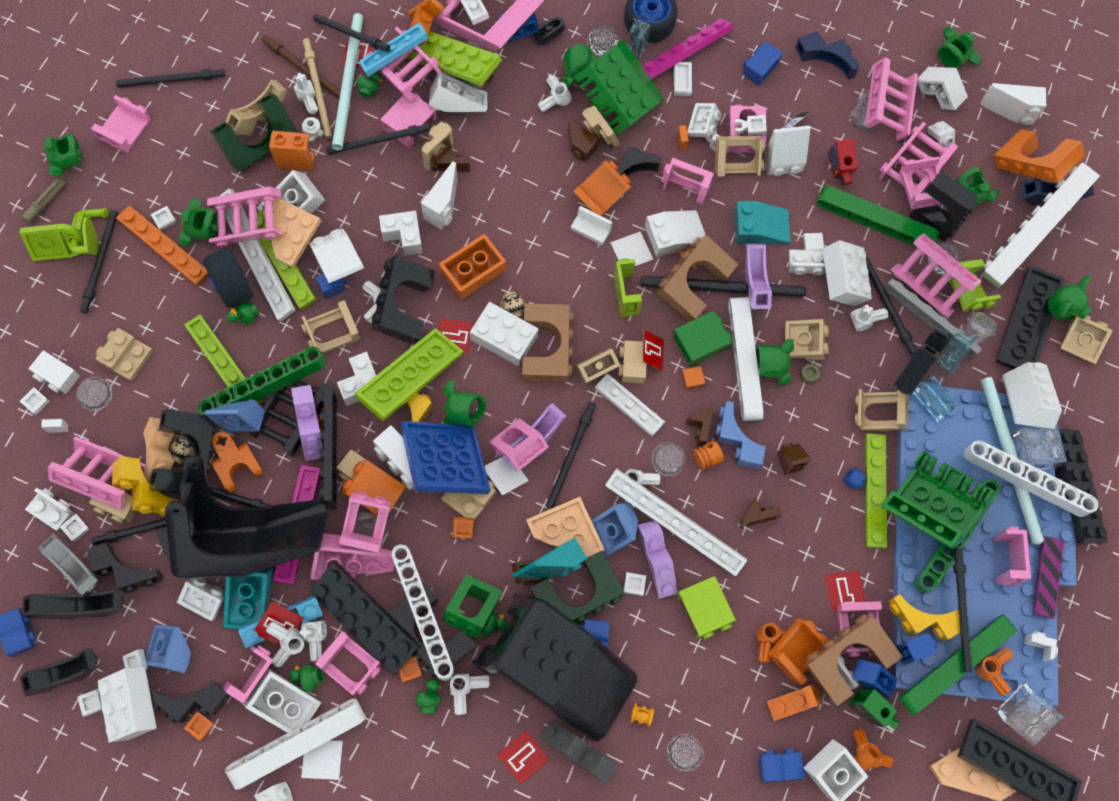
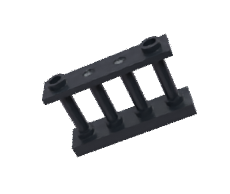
(292, 443)

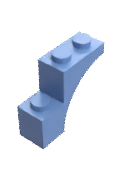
(747, 452)

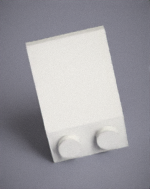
(456, 96)
(1016, 102)
(787, 150)
(299, 191)
(439, 202)
(673, 231)
(336, 255)
(281, 702)

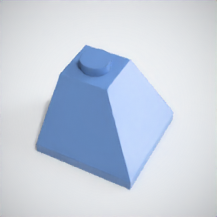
(238, 416)
(616, 527)
(168, 649)

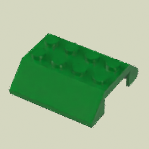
(620, 85)
(939, 502)

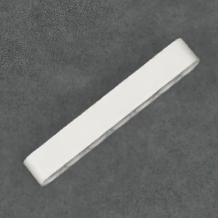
(745, 359)
(1039, 477)
(416, 604)
(295, 743)

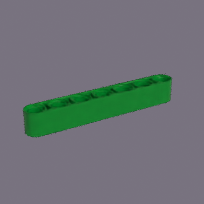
(873, 216)
(270, 377)
(941, 558)
(952, 668)

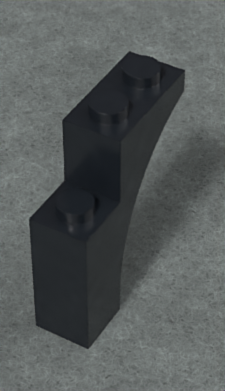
(72, 605)

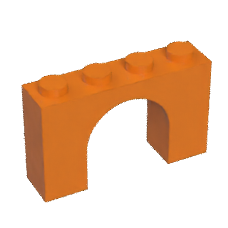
(1051, 167)

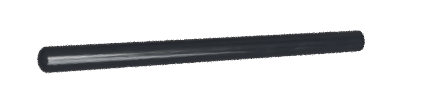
(727, 286)

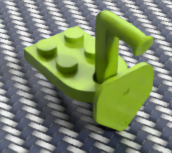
(64, 240)

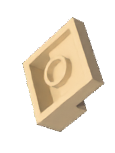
(598, 126)
(440, 139)
(808, 338)
(1086, 338)
(123, 354)
(469, 504)

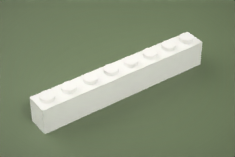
(1042, 222)

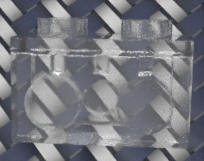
(858, 114)

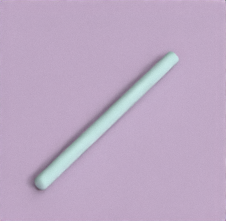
(347, 83)
(1008, 447)

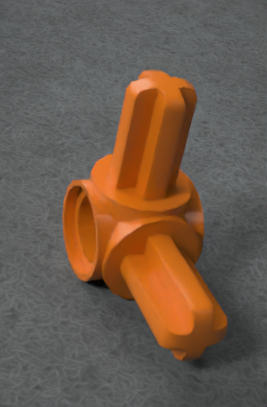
(766, 642)
(995, 664)
(868, 754)

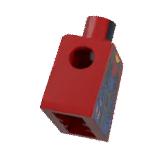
(843, 160)

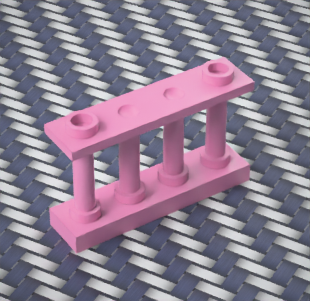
(397, 78)
(878, 102)
(944, 152)
(236, 201)
(948, 263)
(81, 481)

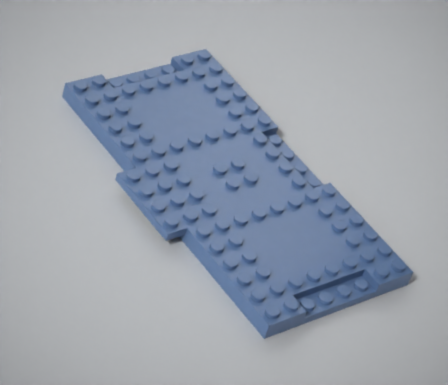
(982, 556)

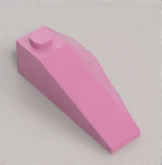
(352, 559)

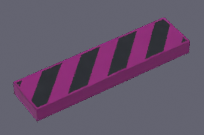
(1048, 577)

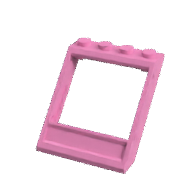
(499, 32)

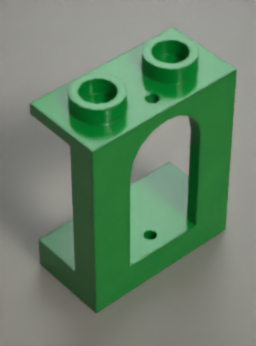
(480, 591)

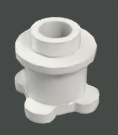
(312, 127)

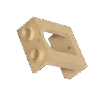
(753, 166)
(312, 324)
(866, 399)

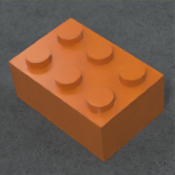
(472, 266)

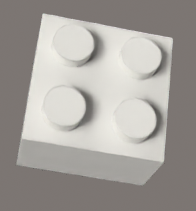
(835, 771)

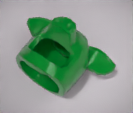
(957, 49)
(575, 60)
(62, 153)
(978, 185)
(198, 223)
(1070, 301)
(775, 361)
(459, 404)

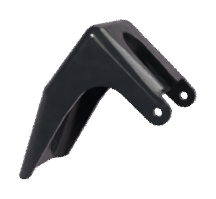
(236, 542)
(559, 666)

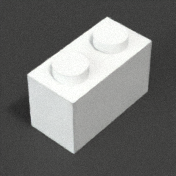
(54, 372)

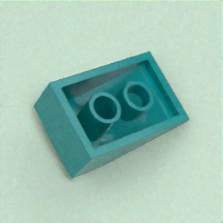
(761, 223)
(554, 562)
(247, 598)

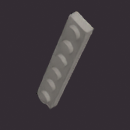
(925, 313)

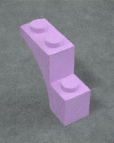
(756, 277)
(307, 422)
(546, 425)
(659, 560)

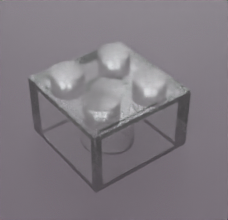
(1039, 447)
(1029, 713)

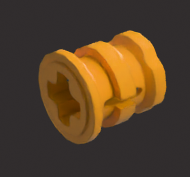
(641, 715)

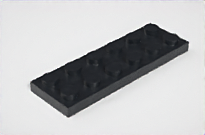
(1029, 319)
(329, 453)
(1077, 473)
(365, 618)
(1016, 765)

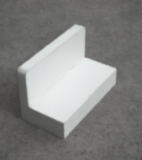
(591, 226)

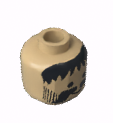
(513, 303)
(181, 449)

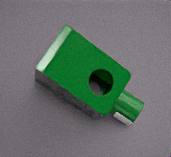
(874, 708)

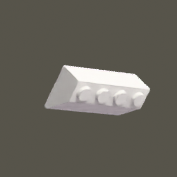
(1032, 395)

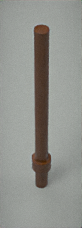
(278, 49)

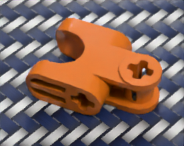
(231, 459)

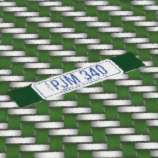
(794, 121)

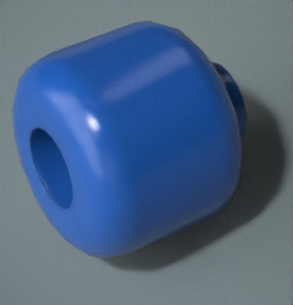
(855, 478)

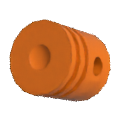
(708, 455)

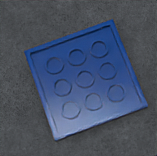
(444, 458)

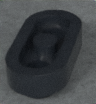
(549, 30)

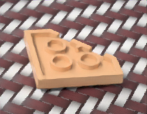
(297, 230)
(564, 524)
(959, 774)

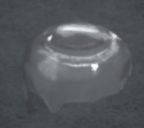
(365, 523)

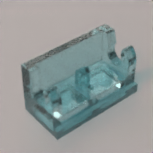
(639, 36)
(956, 351)
(935, 398)

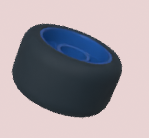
(657, 13)
(227, 277)

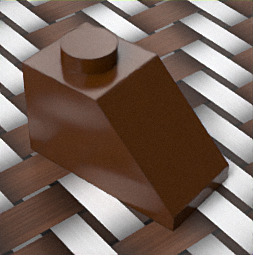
(582, 141)
(793, 458)

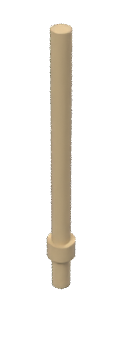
(310, 57)

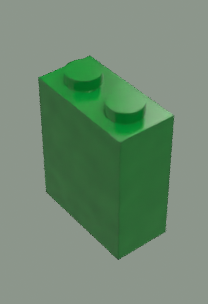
(702, 338)

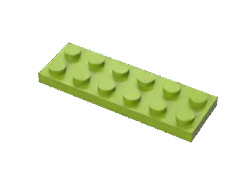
(459, 58)
(408, 374)

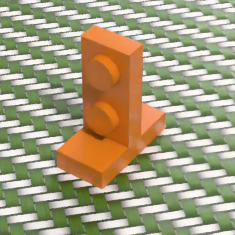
(424, 14)
(794, 702)

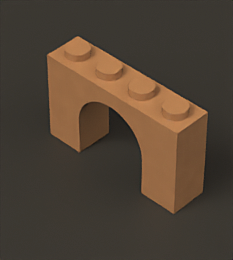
(675, 287)
(556, 366)
(824, 664)

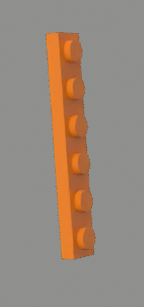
(163, 245)

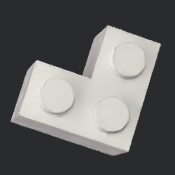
(944, 84)
(402, 227)
(363, 374)

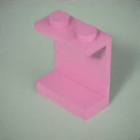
(406, 114)
(123, 125)
(1018, 556)
(242, 694)

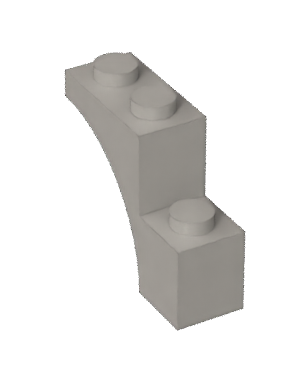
(69, 564)

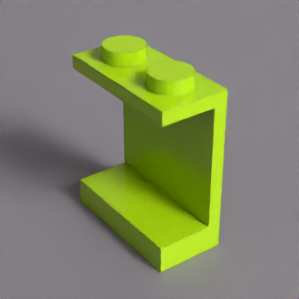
(977, 298)
(629, 304)
(707, 607)

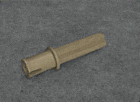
(38, 206)

